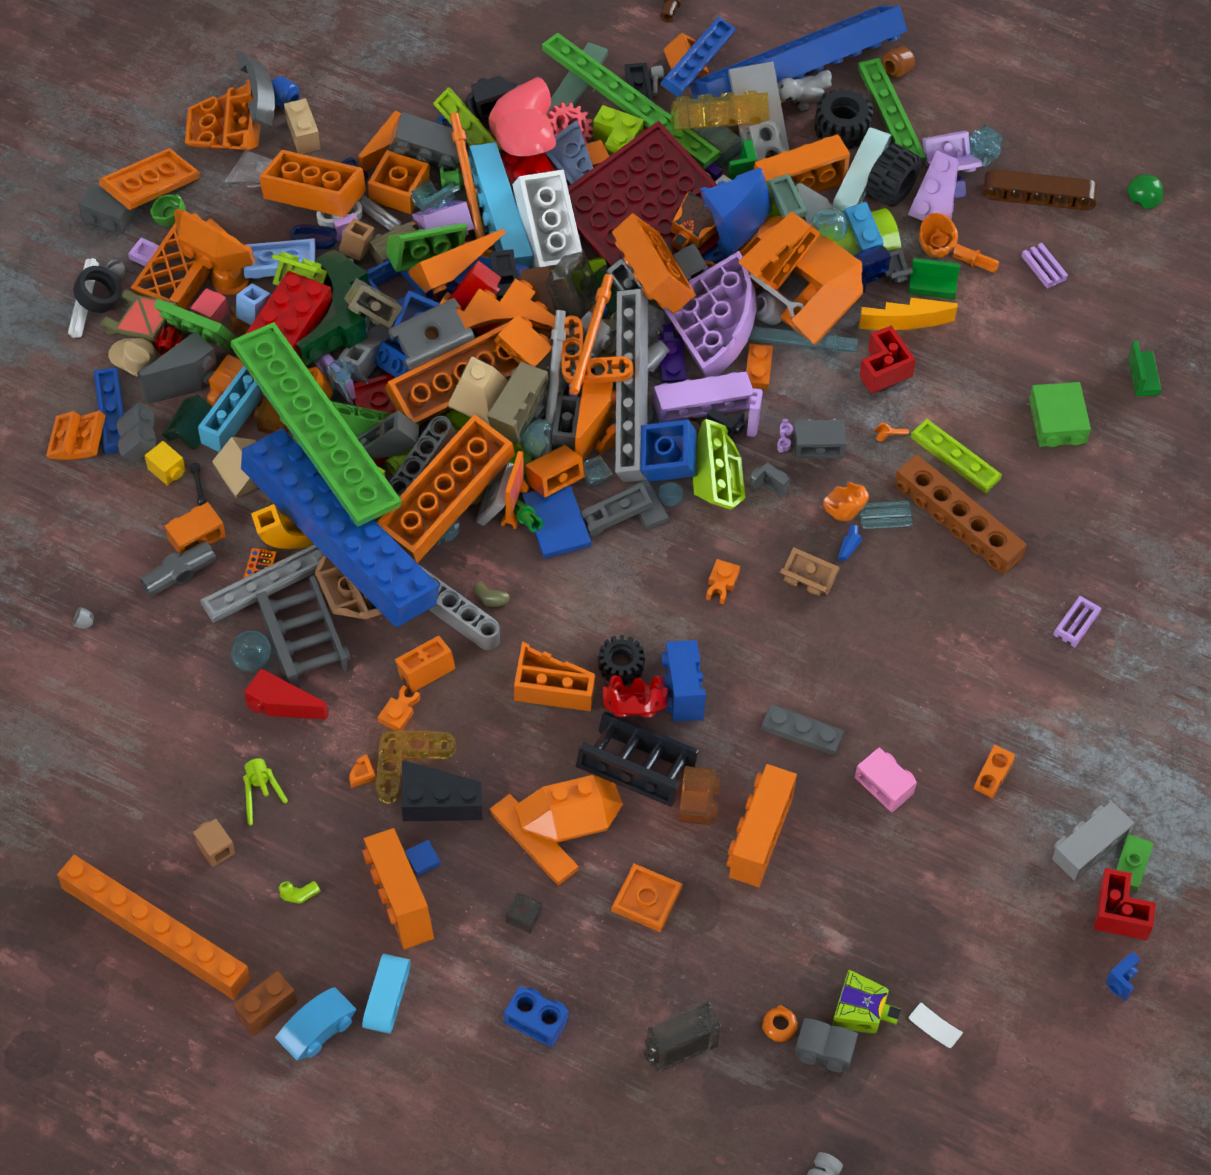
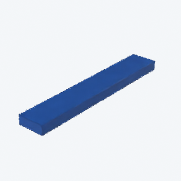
(698, 57)

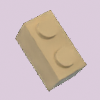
(302, 126)

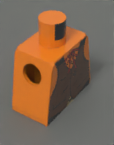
(692, 223)

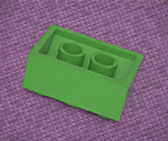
(413, 247)

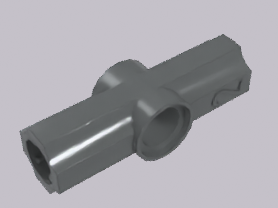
(177, 568)

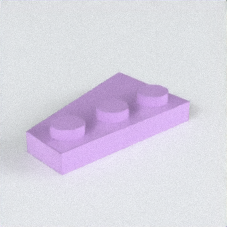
(937, 188)

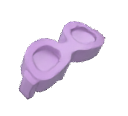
(786, 433)

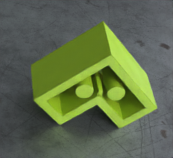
(616, 128)

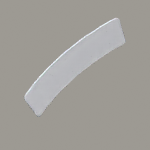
(935, 1026)

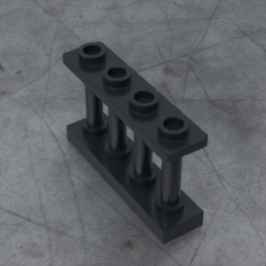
(629, 774)

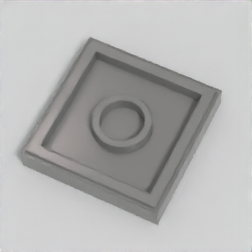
(494, 496)

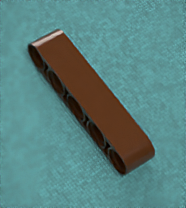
(1040, 189)

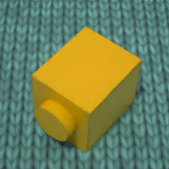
(165, 463)

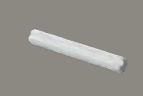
(80, 313)

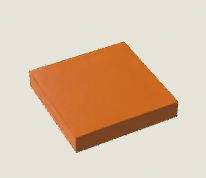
(646, 897)

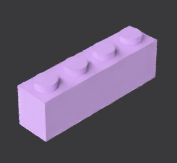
(698, 396)

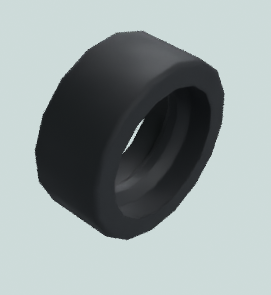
(101, 275)

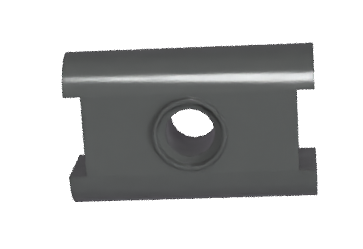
(418, 347)

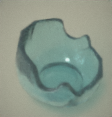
(830, 221)
(534, 439)
(251, 651)

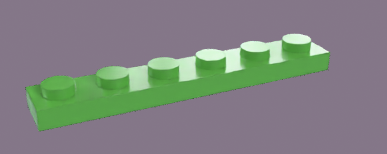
(889, 106)

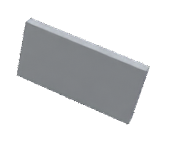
(760, 79)

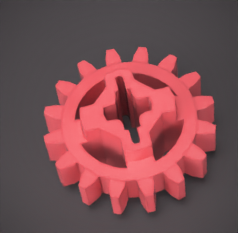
(563, 116)

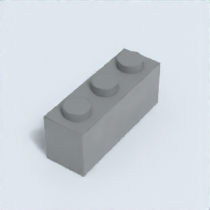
(1092, 840)

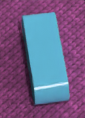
(386, 993)

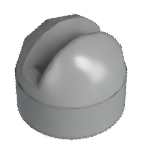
(117, 267)
(83, 618)

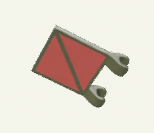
(140, 319)

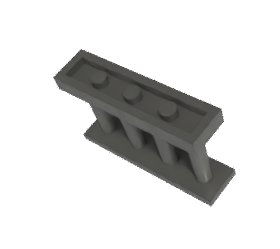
(285, 649)

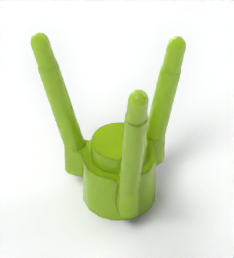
(258, 775)

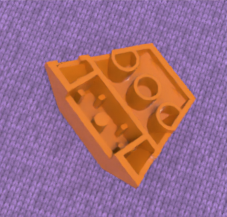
(223, 122)

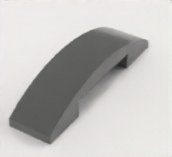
(263, 104)

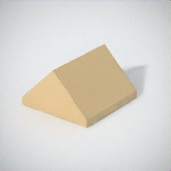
(229, 466)

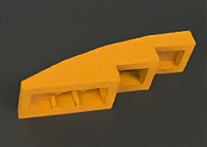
(918, 314)

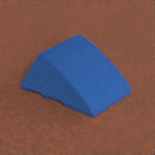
(738, 208)

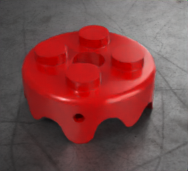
(635, 699)

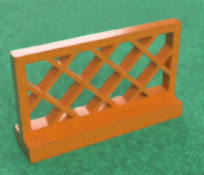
(187, 286)

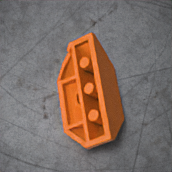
(210, 244)
(570, 809)

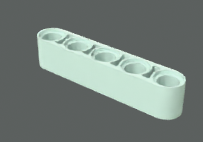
(854, 184)

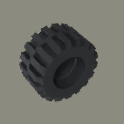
(846, 105)
(893, 175)

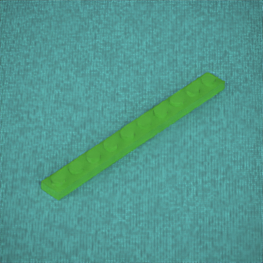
(625, 96)

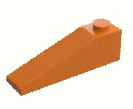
(445, 267)

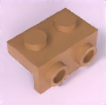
(810, 572)

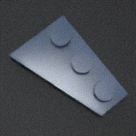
(570, 153)

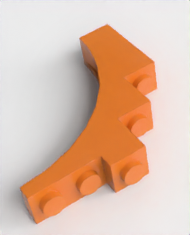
(487, 310)

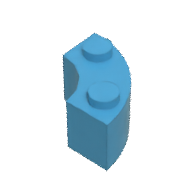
(316, 1024)

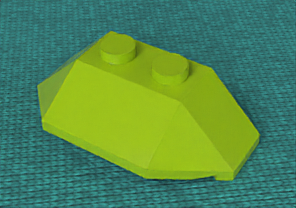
(718, 467)

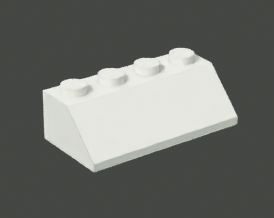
(547, 217)

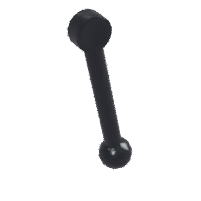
(195, 468)

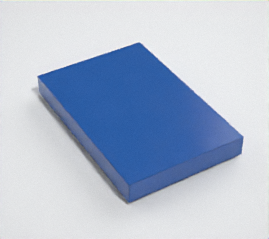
(562, 522)

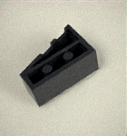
(438, 795)

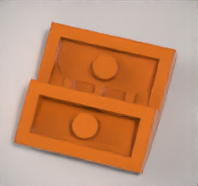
(75, 435)

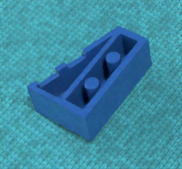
(684, 681)

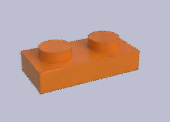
(759, 365)

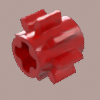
(168, 339)

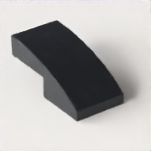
(504, 265)

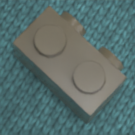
(375, 304)

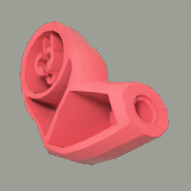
(522, 121)

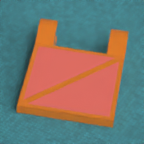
(515, 485)

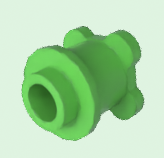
(449, 177)

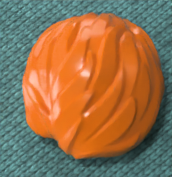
(938, 235)
(846, 502)

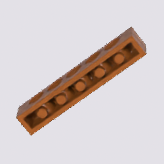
(972, 515)

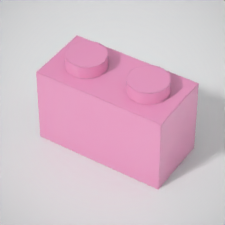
(886, 779)

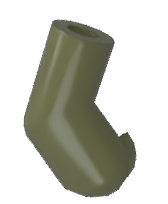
(490, 598)

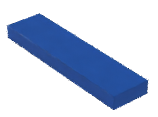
(110, 404)

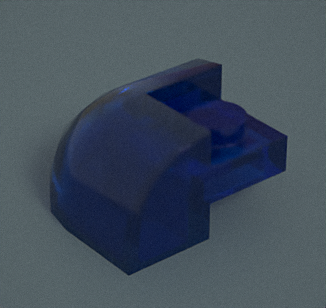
(874, 263)

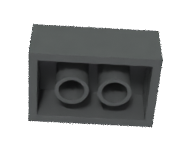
(424, 142)

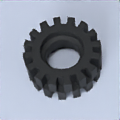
(625, 647)

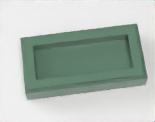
(786, 196)

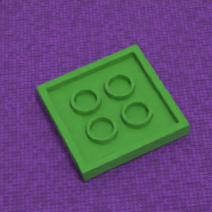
(190, 322)

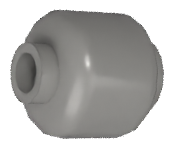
(769, 308)

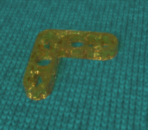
(403, 748)

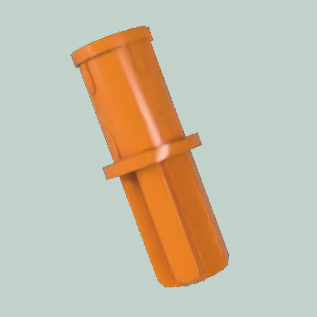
(974, 258)

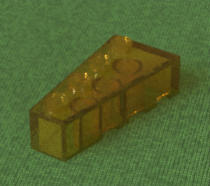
(719, 111)

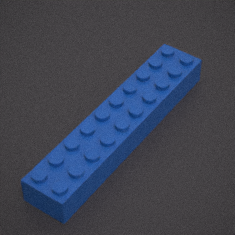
(816, 48)
(361, 553)

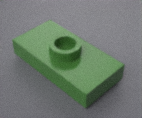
(1134, 859)

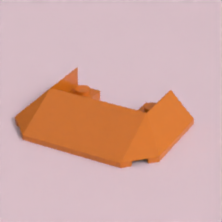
(832, 289)

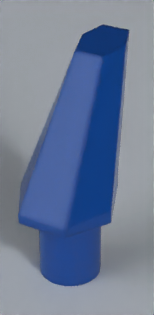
(849, 543)

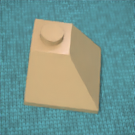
(477, 389)

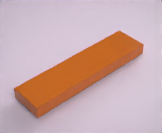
(543, 851)

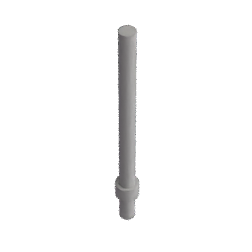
(558, 336)

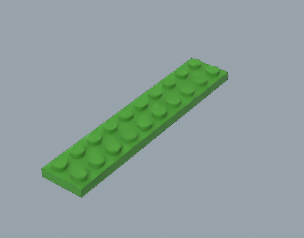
(316, 424)

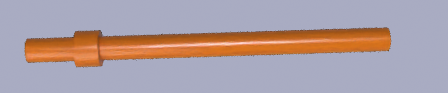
(459, 138)
(602, 298)

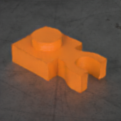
(722, 578)
(399, 711)

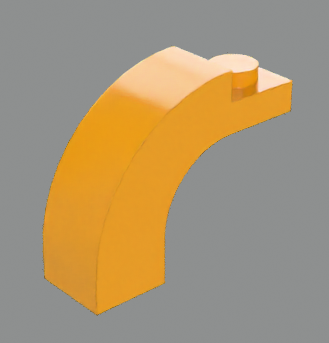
(278, 529)

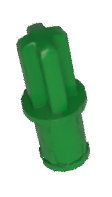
(526, 515)

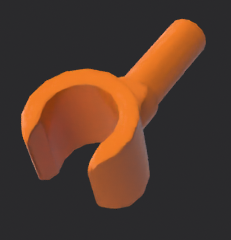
(885, 430)

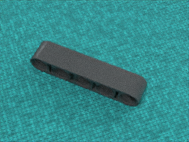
(417, 456)

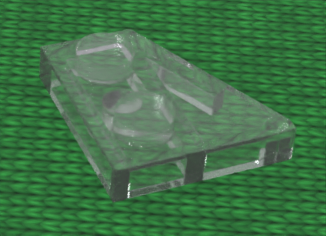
(248, 170)

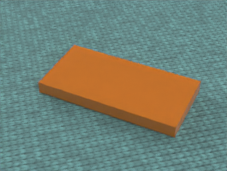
(149, 178)

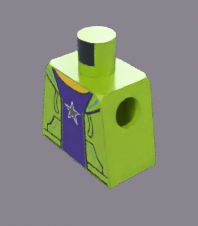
(863, 1005)

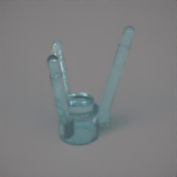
(340, 373)

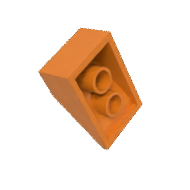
(595, 415)

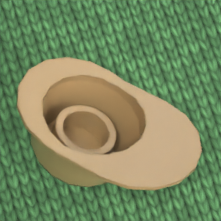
(133, 354)

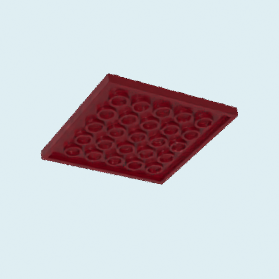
(642, 179)

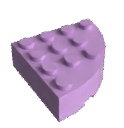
(719, 316)

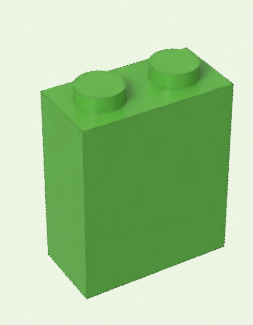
(1059, 414)

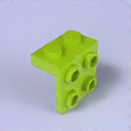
(290, 262)

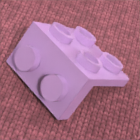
(954, 145)

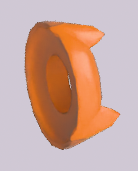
(774, 1033)

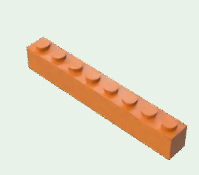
(154, 927)

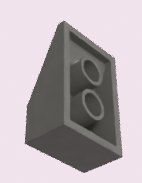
(180, 370)

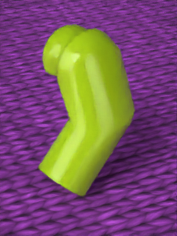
(298, 895)

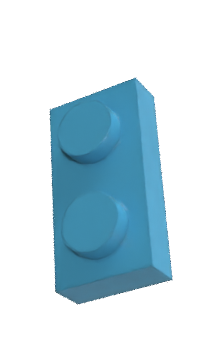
(863, 226)

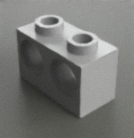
(773, 143)

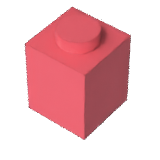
(211, 305)

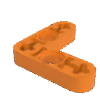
(589, 378)

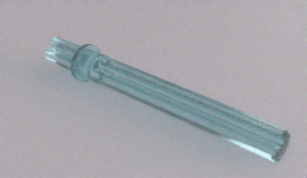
(793, 338)

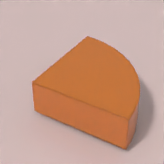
(608, 441)
(361, 772)

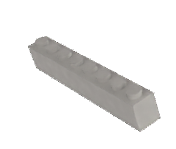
(633, 393)

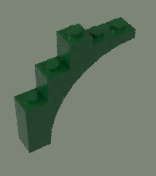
(340, 324)

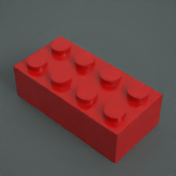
(295, 307)

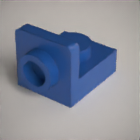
(1121, 975)

